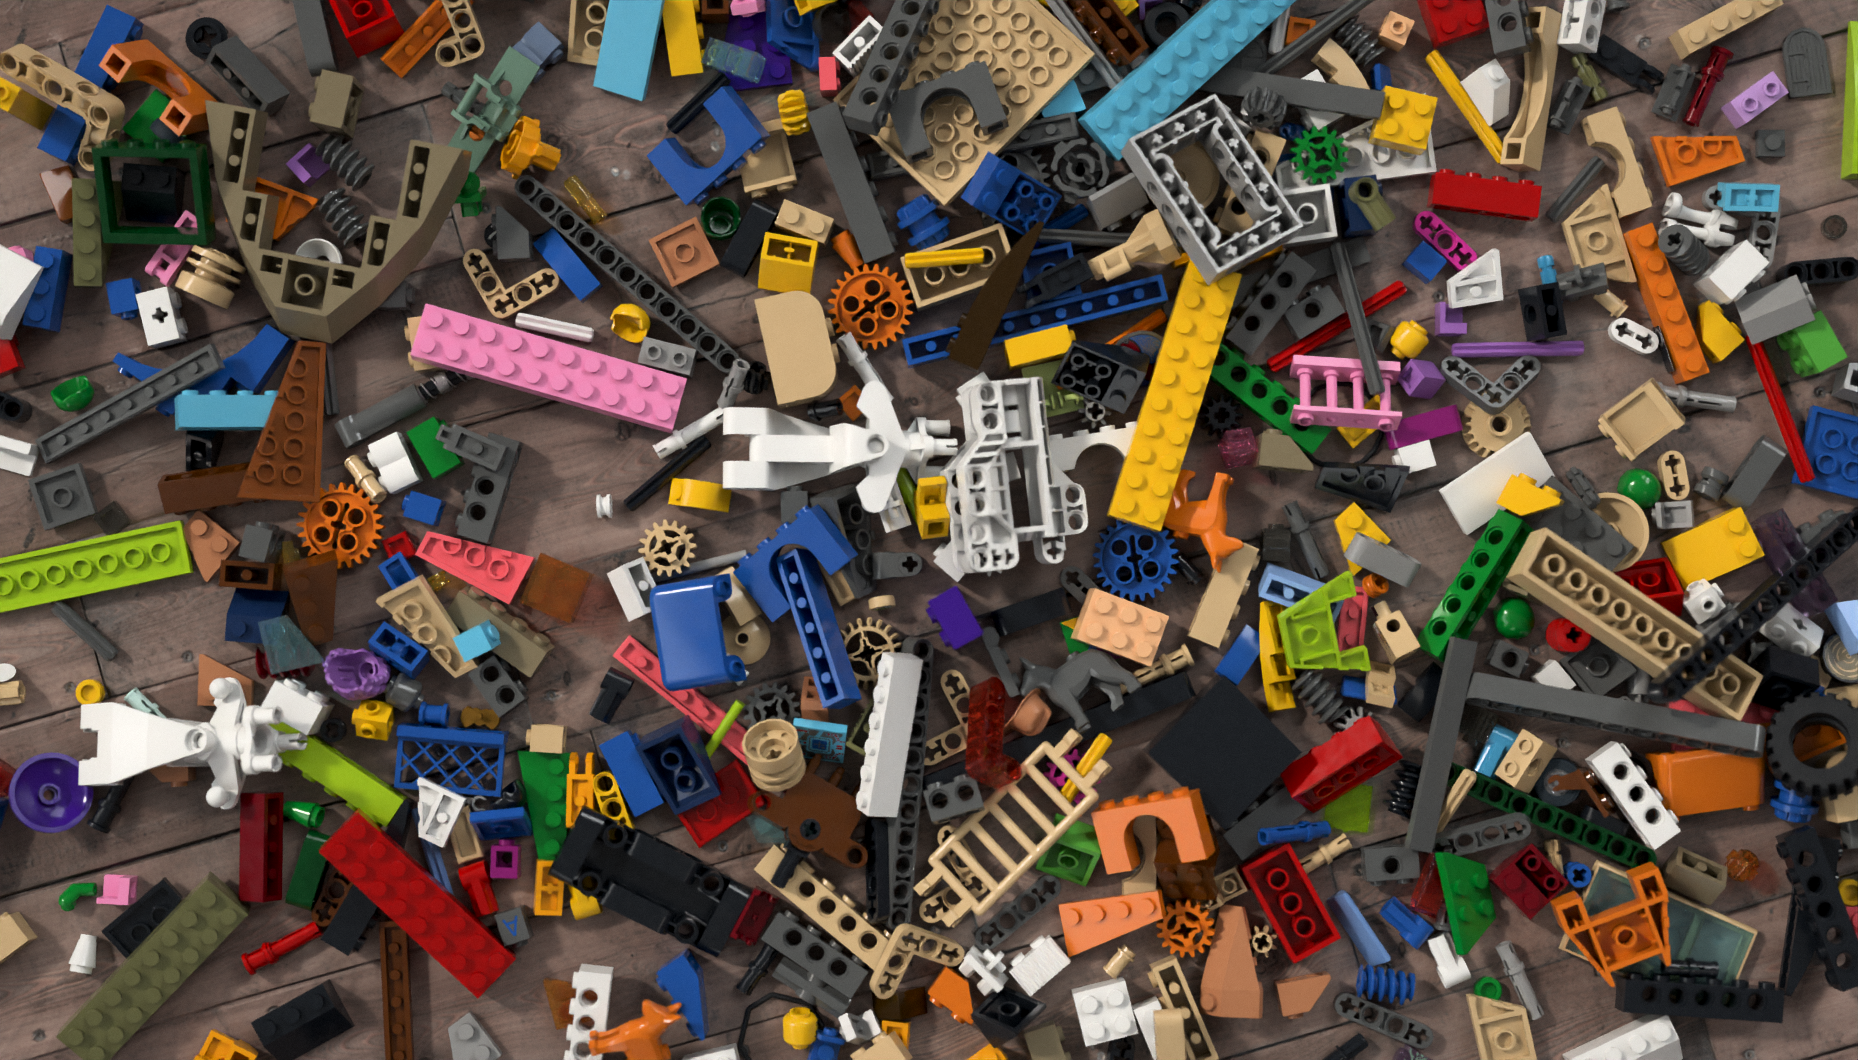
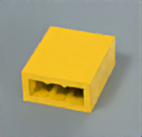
(1037, 347)

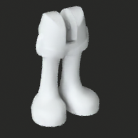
(1712, 222)

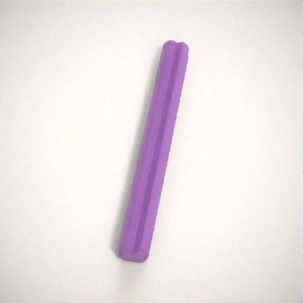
(1517, 349)

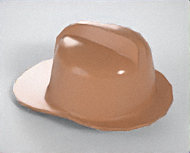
(1030, 716)

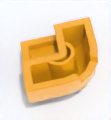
(223, 1047)

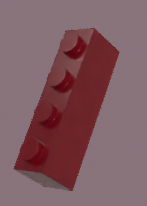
(261, 846)

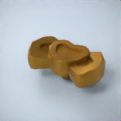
(479, 717)

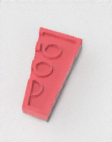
(480, 565)

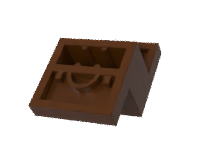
(1185, 879)

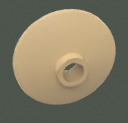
(757, 643)

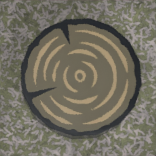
(1837, 661)

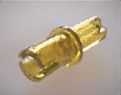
(585, 199)

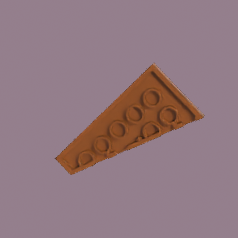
(290, 445)

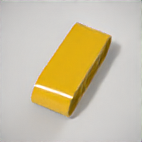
(604, 797)

